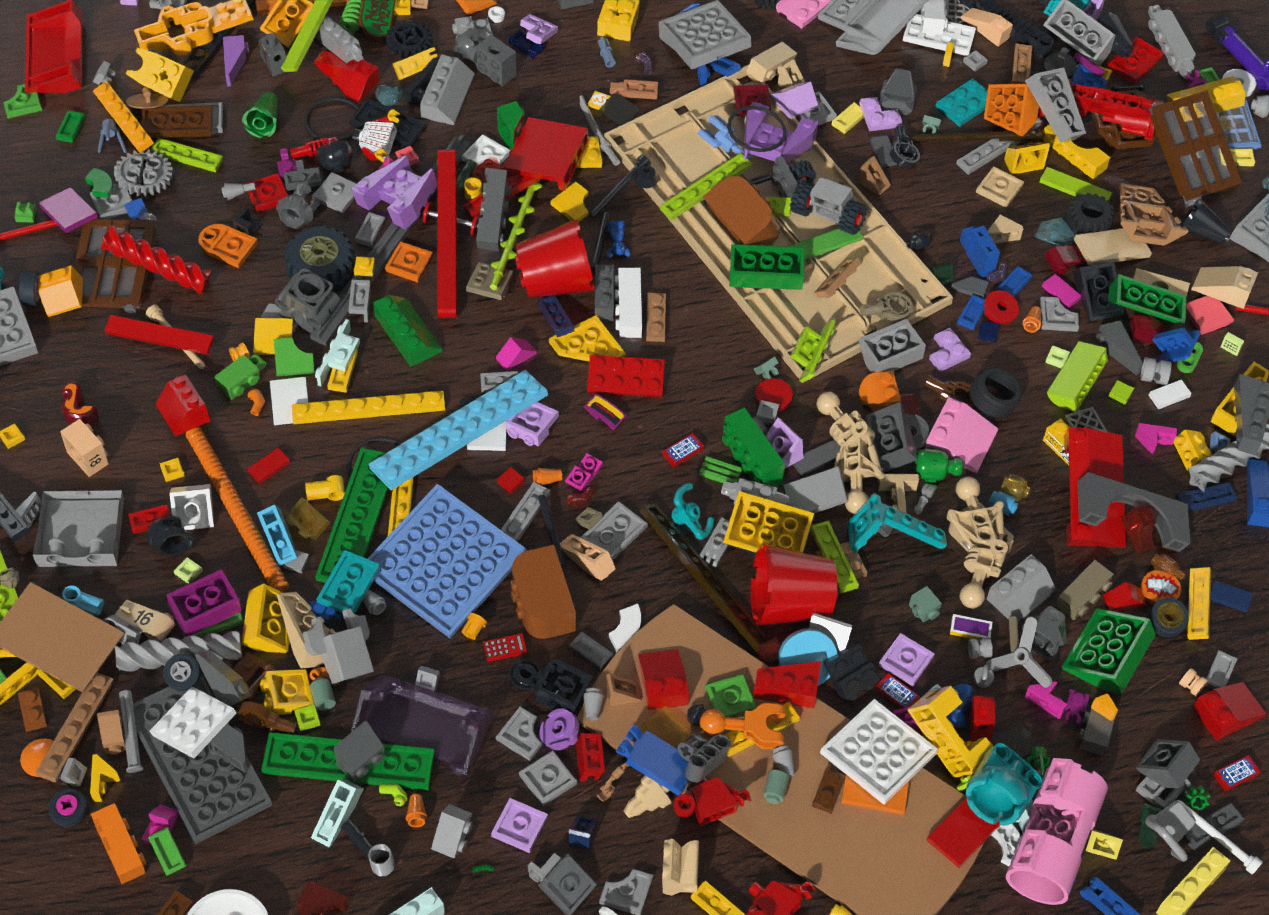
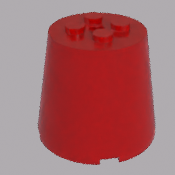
(555, 262)
(791, 586)

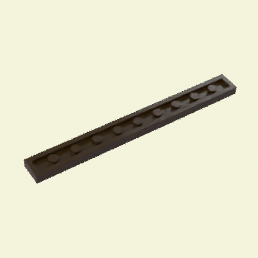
(705, 576)

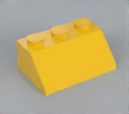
(264, 623)

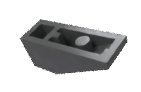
(1119, 346)
(224, 681)

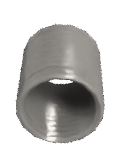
(376, 852)

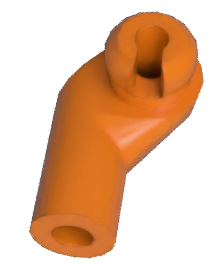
(258, 400)

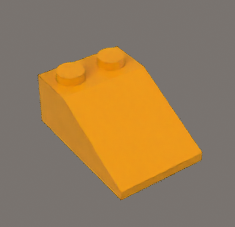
(287, 19)

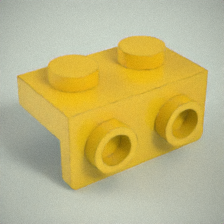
(1191, 447)

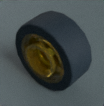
(1176, 610)

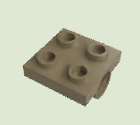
(482, 278)

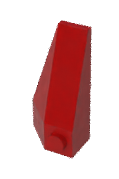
(353, 78)

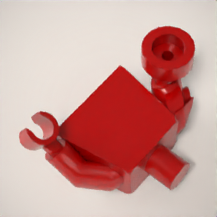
(710, 800)
(778, 898)

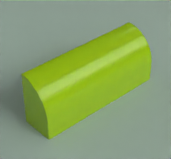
(1077, 376)

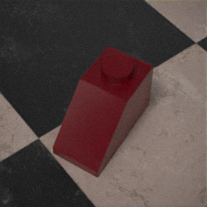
(1143, 328)

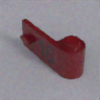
(1062, 257)

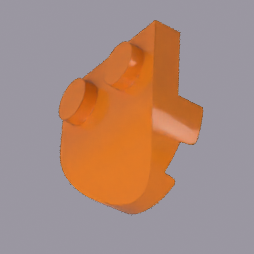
(879, 390)

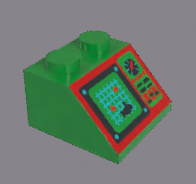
(510, 122)

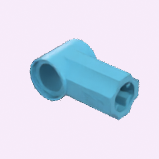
(83, 601)

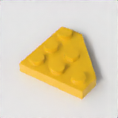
(588, 339)

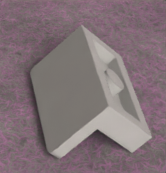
(360, 298)

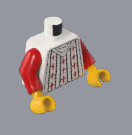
(377, 137)

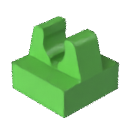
(25, 212)

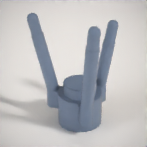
(109, 130)

